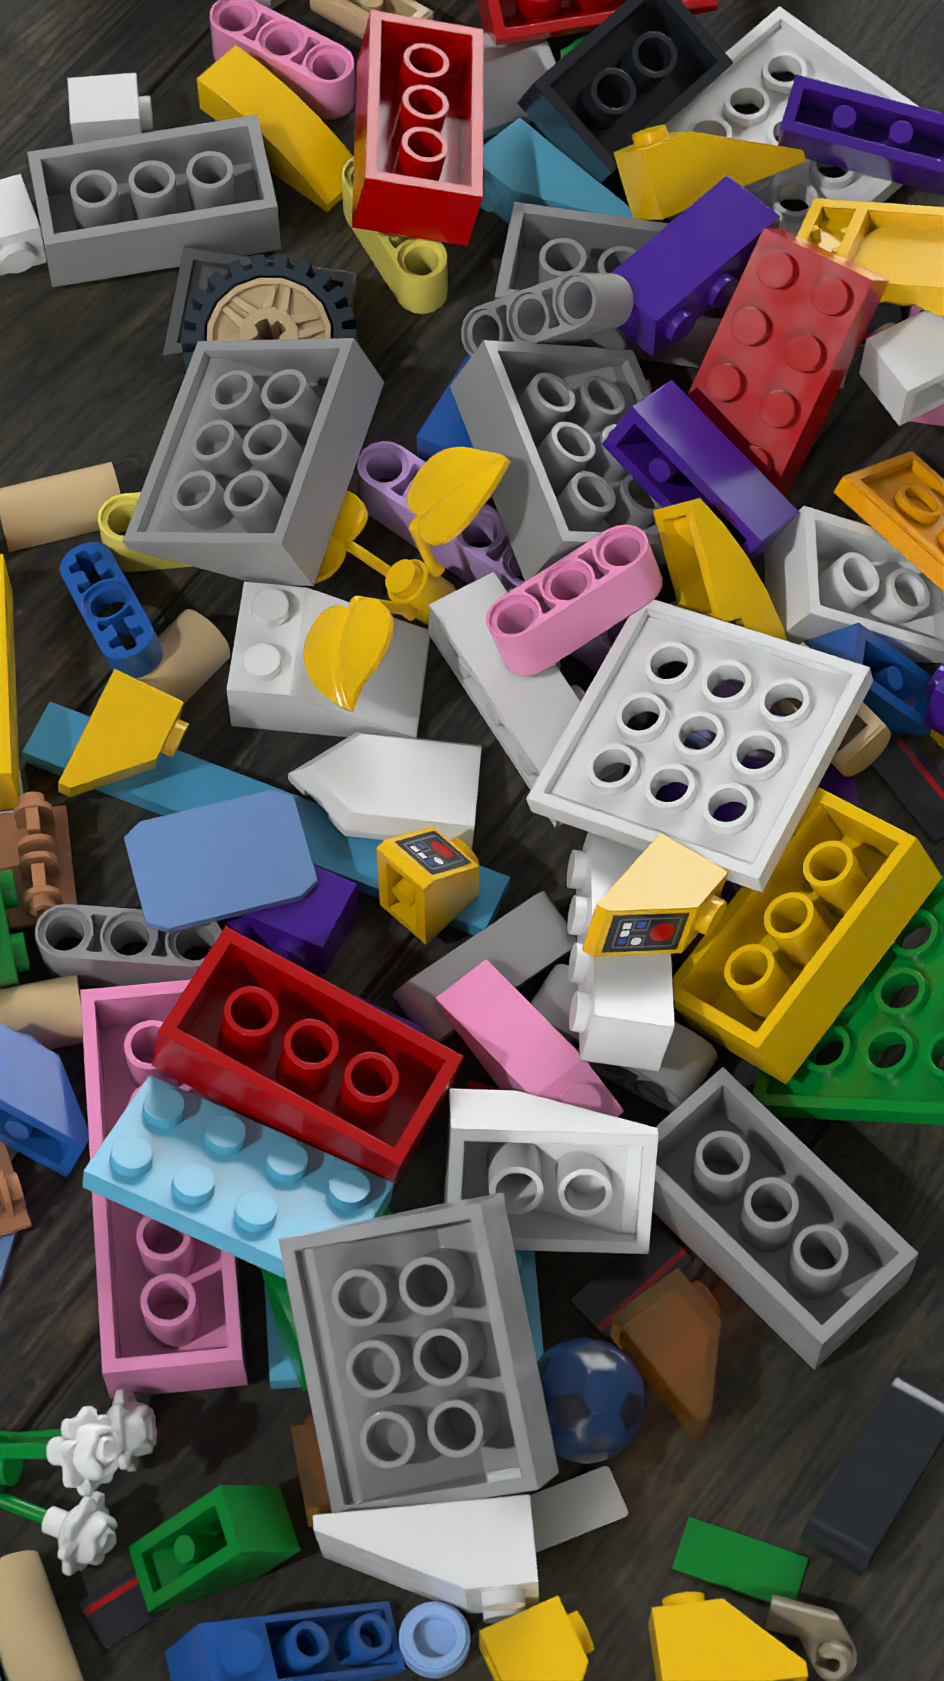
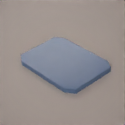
(220, 861)

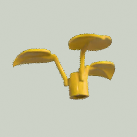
(352, 641)

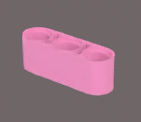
(299, 57)
(574, 600)

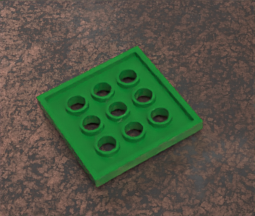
(867, 1026)

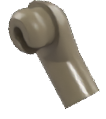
(819, 1632)

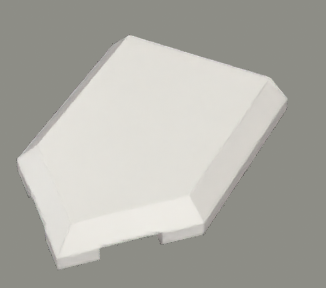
(394, 785)

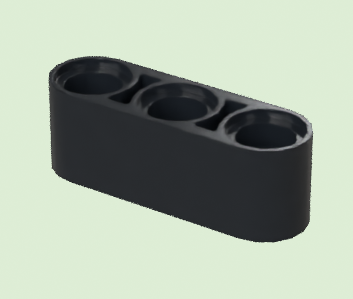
(878, 1476)

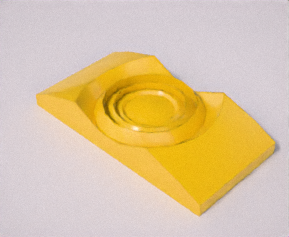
(889, 240)

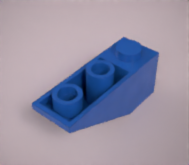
(294, 1646)

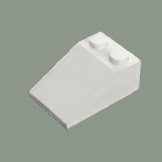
(844, 573)
(271, 684)
(563, 1170)
(452, 1552)

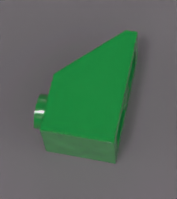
(214, 1545)

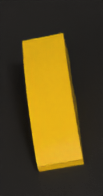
(294, 138)
(712, 570)

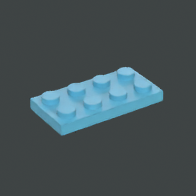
(226, 1176)

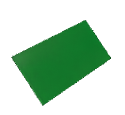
(739, 1562)

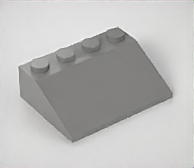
(549, 417)
(257, 458)
(419, 1357)

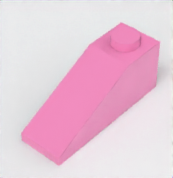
(519, 1043)

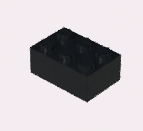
(624, 79)

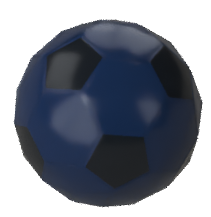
(591, 1399)

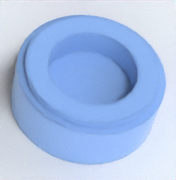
(434, 1639)

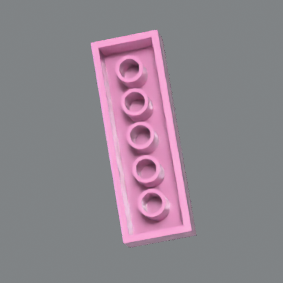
(162, 1295)

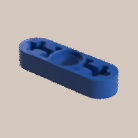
(111, 629)

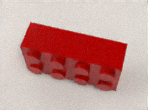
(418, 128)
(784, 350)
(305, 1057)

